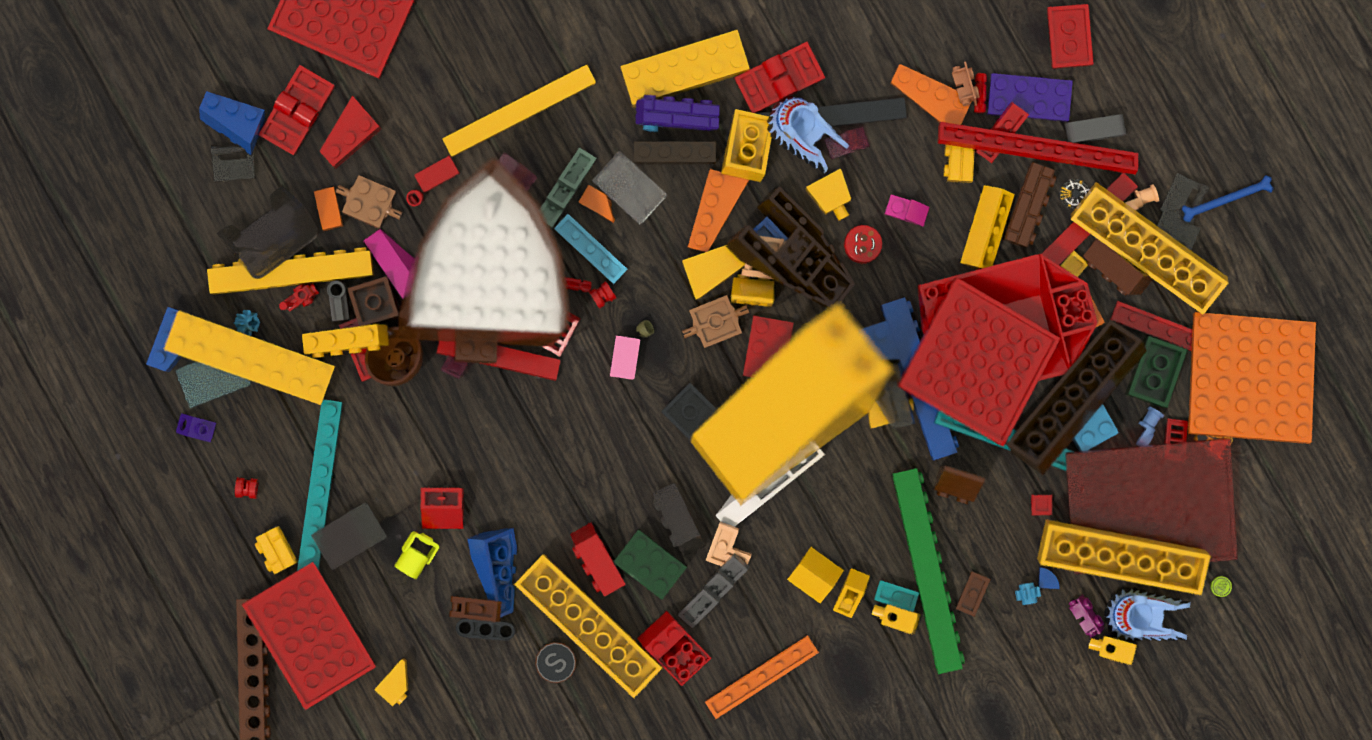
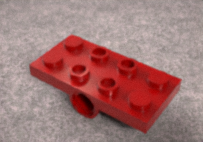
(779, 77)
(296, 110)

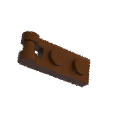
(475, 609)

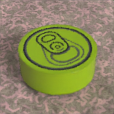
(1221, 586)

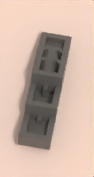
(713, 590)

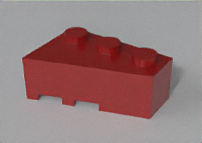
(349, 133)
(596, 560)

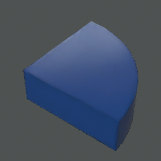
(1047, 579)

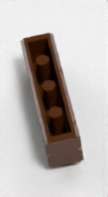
(1029, 204)

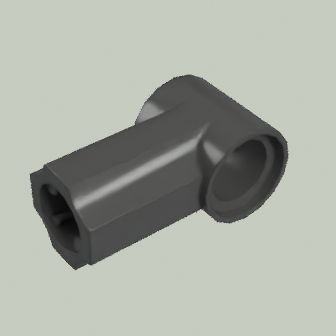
(338, 304)

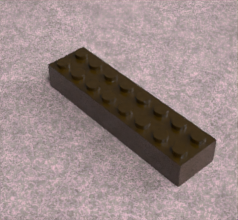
(1076, 397)

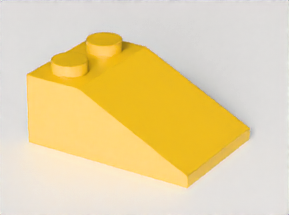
(747, 146)
(752, 291)

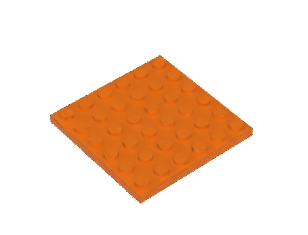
(1252, 378)

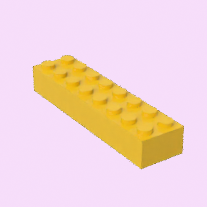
(1149, 248)
(249, 357)
(1123, 557)
(588, 625)

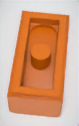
(328, 209)

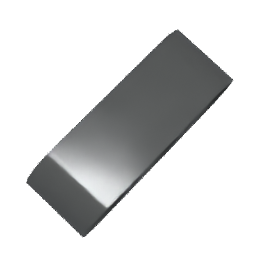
(1095, 129)

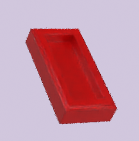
(436, 174)

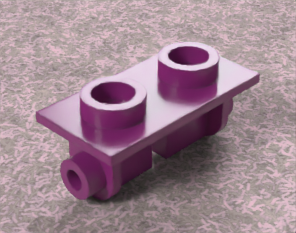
(1084, 609)

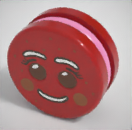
(863, 244)

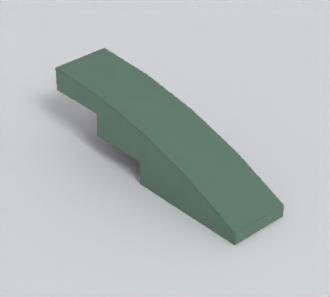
(566, 186)

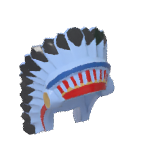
(798, 127)
(1139, 615)

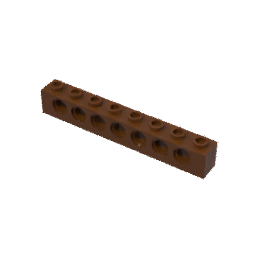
(245, 670)

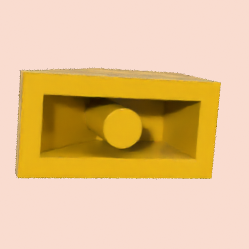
(851, 593)
(395, 684)

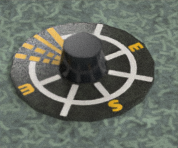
(1073, 192)

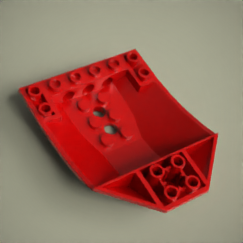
(1037, 292)

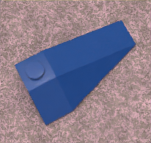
(493, 560)

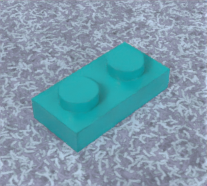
(896, 596)

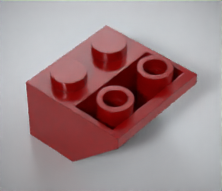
(442, 508)

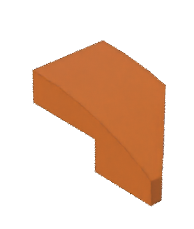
(597, 202)

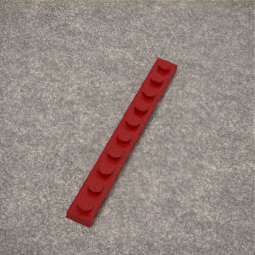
(1037, 148)

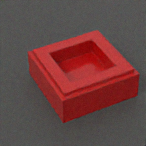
(1041, 504)

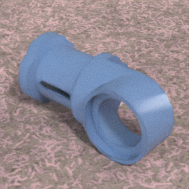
(1149, 423)

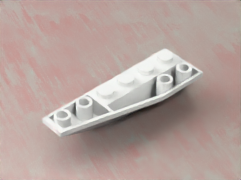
(733, 513)

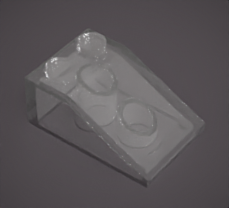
(629, 187)

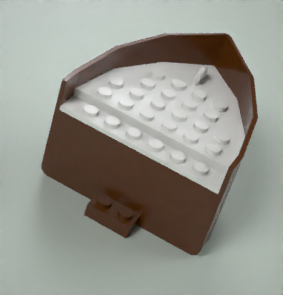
(486, 273)

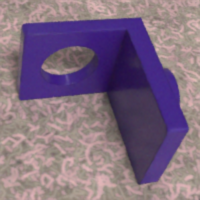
(196, 428)

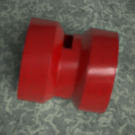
(602, 295)
(246, 488)

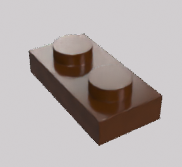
(972, 593)

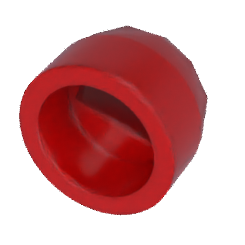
(412, 200)

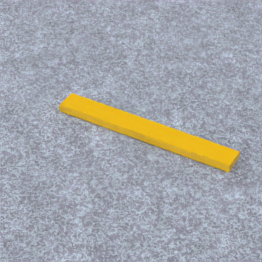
(519, 110)

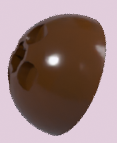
(396, 362)

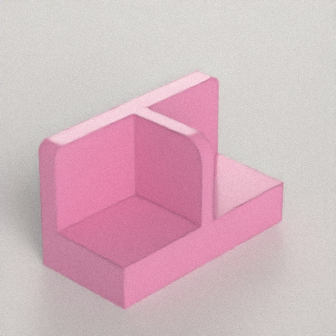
(625, 357)

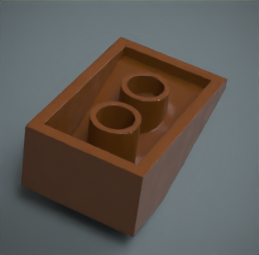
(958, 484)

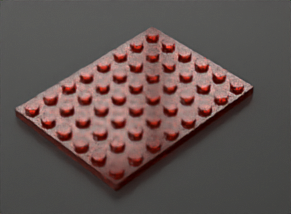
(1158, 493)

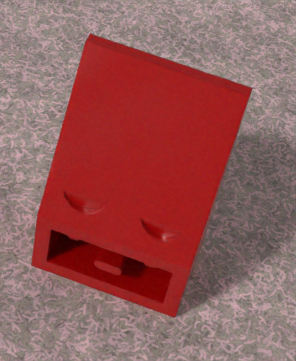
(674, 648)

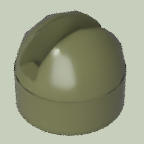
(645, 329)

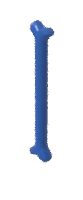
(1189, 213)

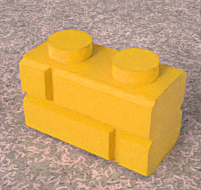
(959, 165)
(276, 550)

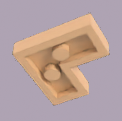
(722, 545)

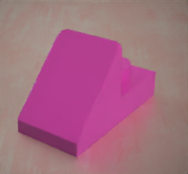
(907, 210)

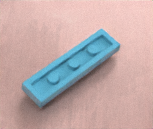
(590, 249)

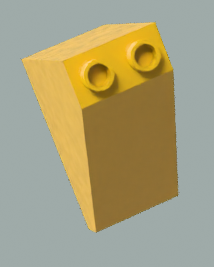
(793, 405)

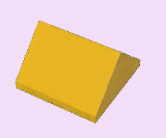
(815, 575)

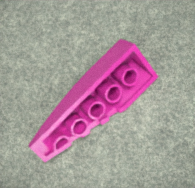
(391, 258)

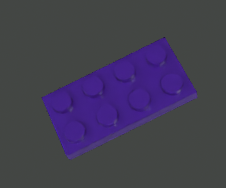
(1037, 96)

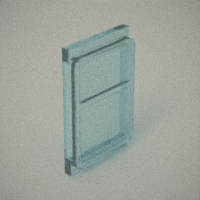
(205, 383)

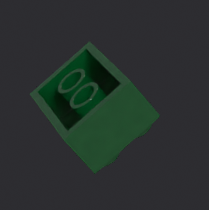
(1156, 372)
(650, 564)

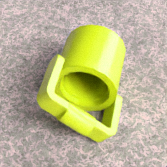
(413, 561)

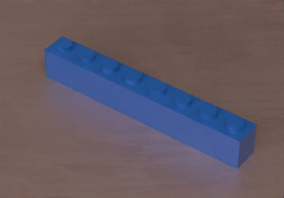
(906, 340)

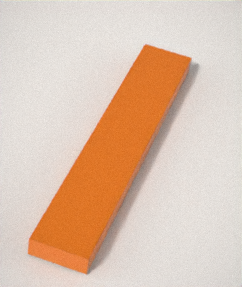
(761, 677)

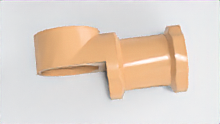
(1143, 197)

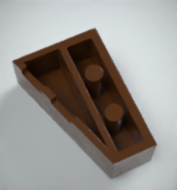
(1117, 269)

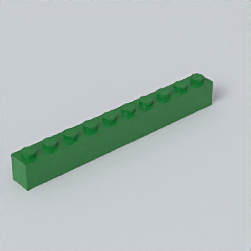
(927, 571)

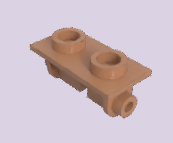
(963, 77)

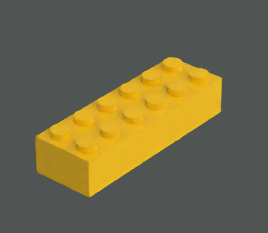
(686, 67)

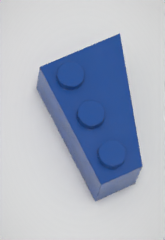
(233, 119)
(881, 340)
(159, 357)

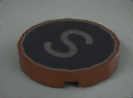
(555, 662)

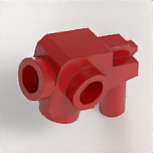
(302, 296)

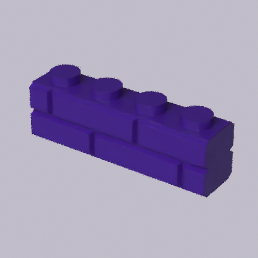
(676, 113)

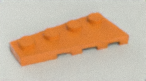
(930, 95)
(715, 206)

